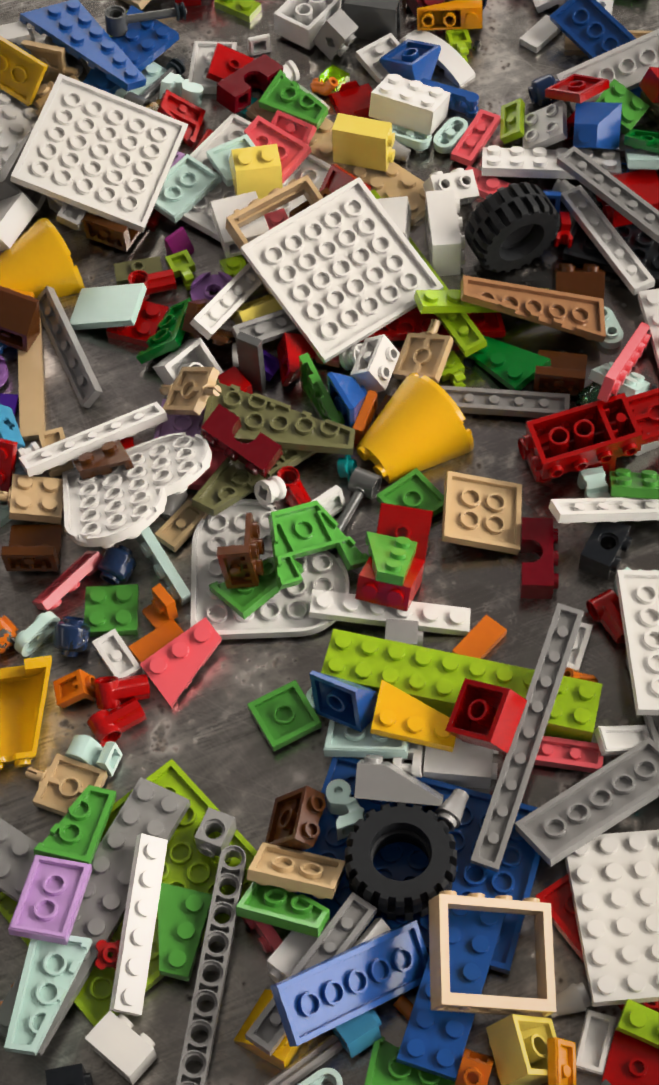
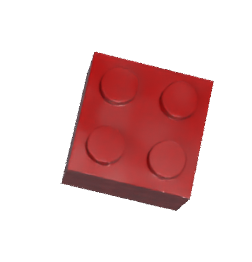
(486, 715)

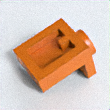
(162, 607)
(74, 688)
(474, 1068)

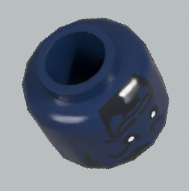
(537, 90)
(117, 565)
(71, 636)

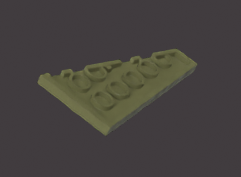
(281, 423)
(233, 482)

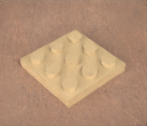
(482, 512)

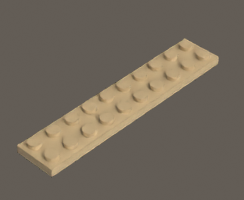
(388, 184)

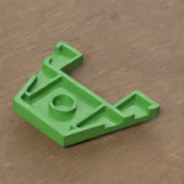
(307, 531)

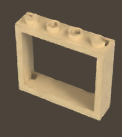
(260, 207)
(440, 992)

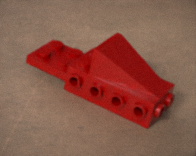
(593, 434)

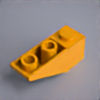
(450, 15)

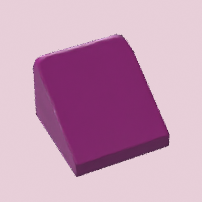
(178, 242)

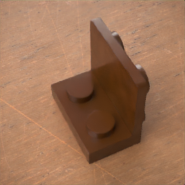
(109, 232)
(220, 337)
(563, 376)
(33, 548)
(242, 563)

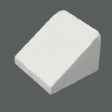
(259, 44)

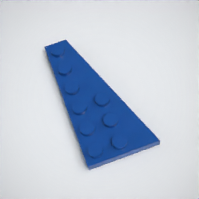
(84, 38)
(141, 44)

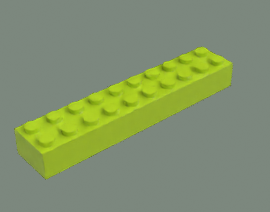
(438, 676)

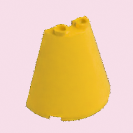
(38, 261)
(415, 430)
(21, 709)

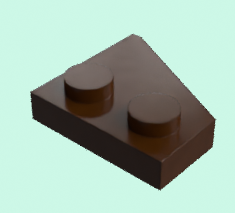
(101, 460)

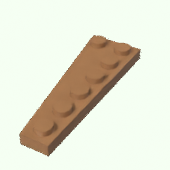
(551, 308)

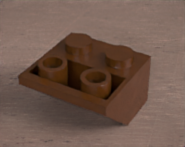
(582, 281)
(18, 319)

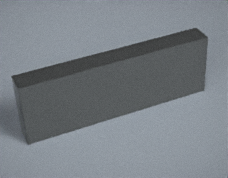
(251, 360)

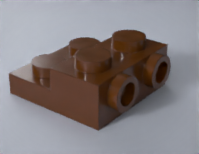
(296, 819)

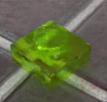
(339, 74)

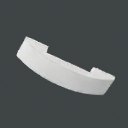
(454, 65)

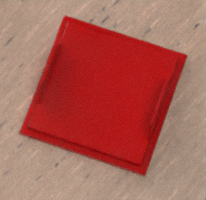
(352, 99)

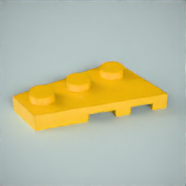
(409, 720)

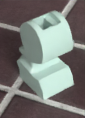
(182, 87)
(593, 482)
(89, 751)
(341, 803)

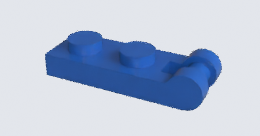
(460, 99)

